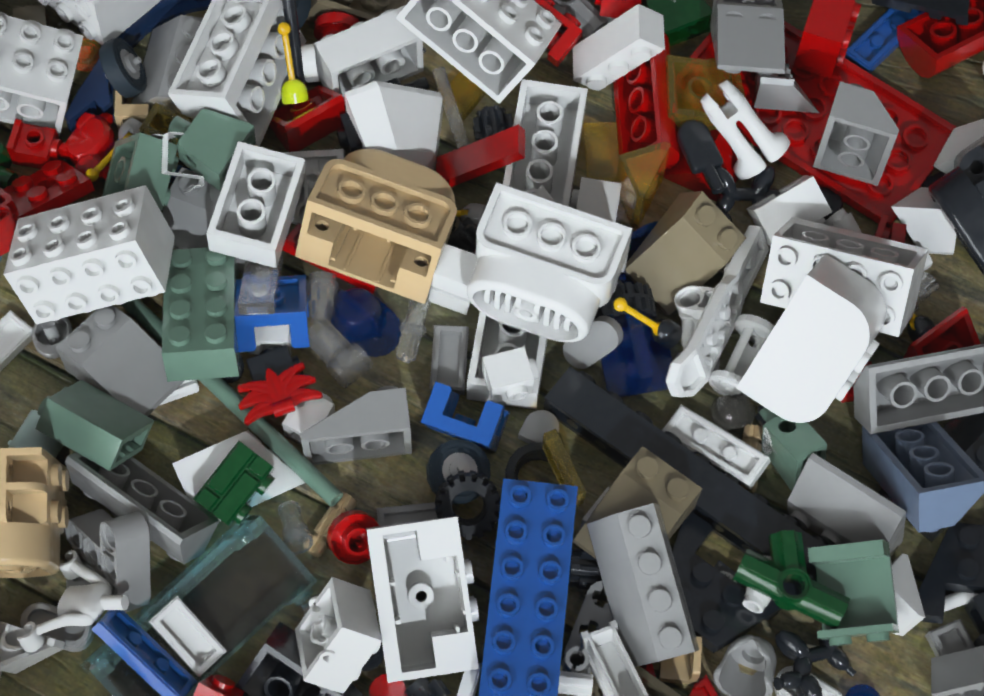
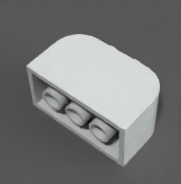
(817, 344)

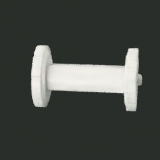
(750, 329)

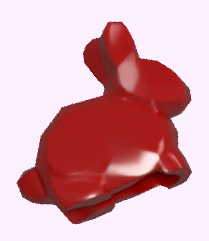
(89, 143)

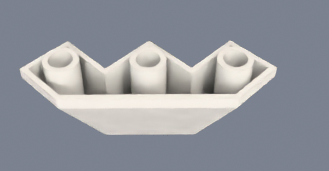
(397, 119)

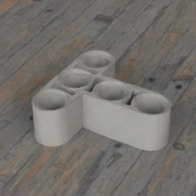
(116, 551)

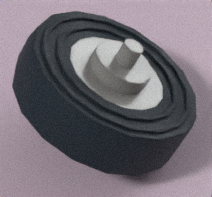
(123, 67)
(455, 457)

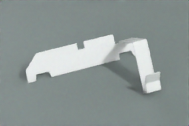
(165, 137)

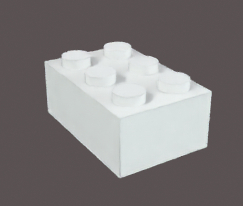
(369, 53)
(256, 204)

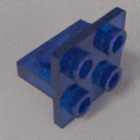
(637, 362)

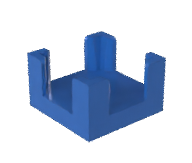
(290, 310)
(442, 407)

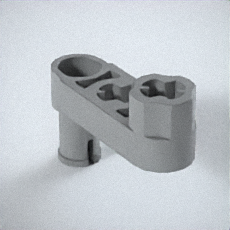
(588, 614)

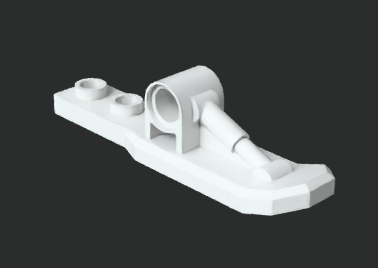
(710, 316)

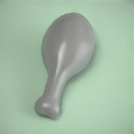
(49, 335)

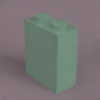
(94, 424)

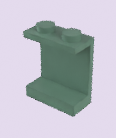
(866, 577)

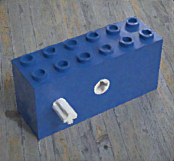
(531, 594)

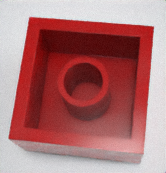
(826, 36)

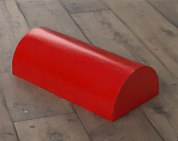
(940, 44)
(643, 108)

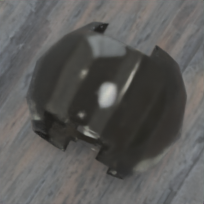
(733, 411)

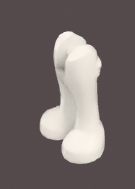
(748, 161)

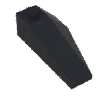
(279, 672)

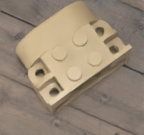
(379, 221)
(31, 512)

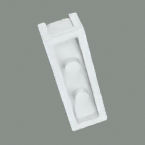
(611, 662)

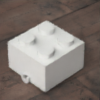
(337, 635)

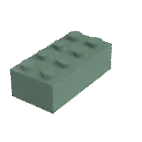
(199, 316)

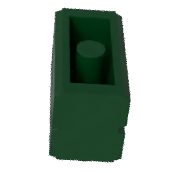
(235, 484)

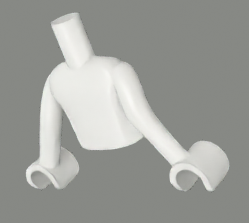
(78, 605)

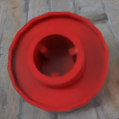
(333, 23)
(349, 538)

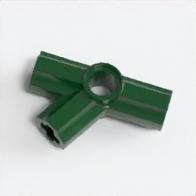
(789, 566)

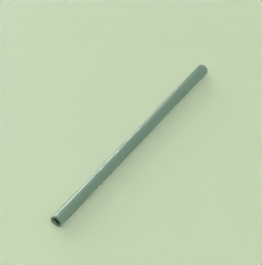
(260, 427)

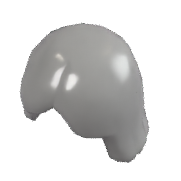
(753, 653)

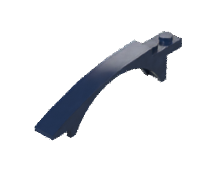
(96, 92)

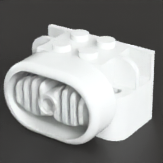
(545, 264)
(430, 633)

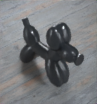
(756, 192)
(800, 679)

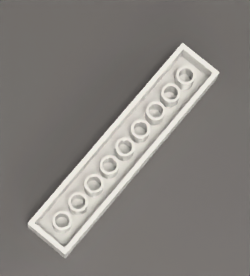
(553, 133)

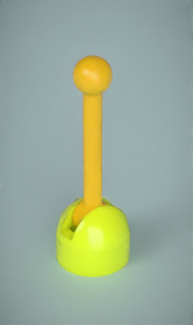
(293, 89)

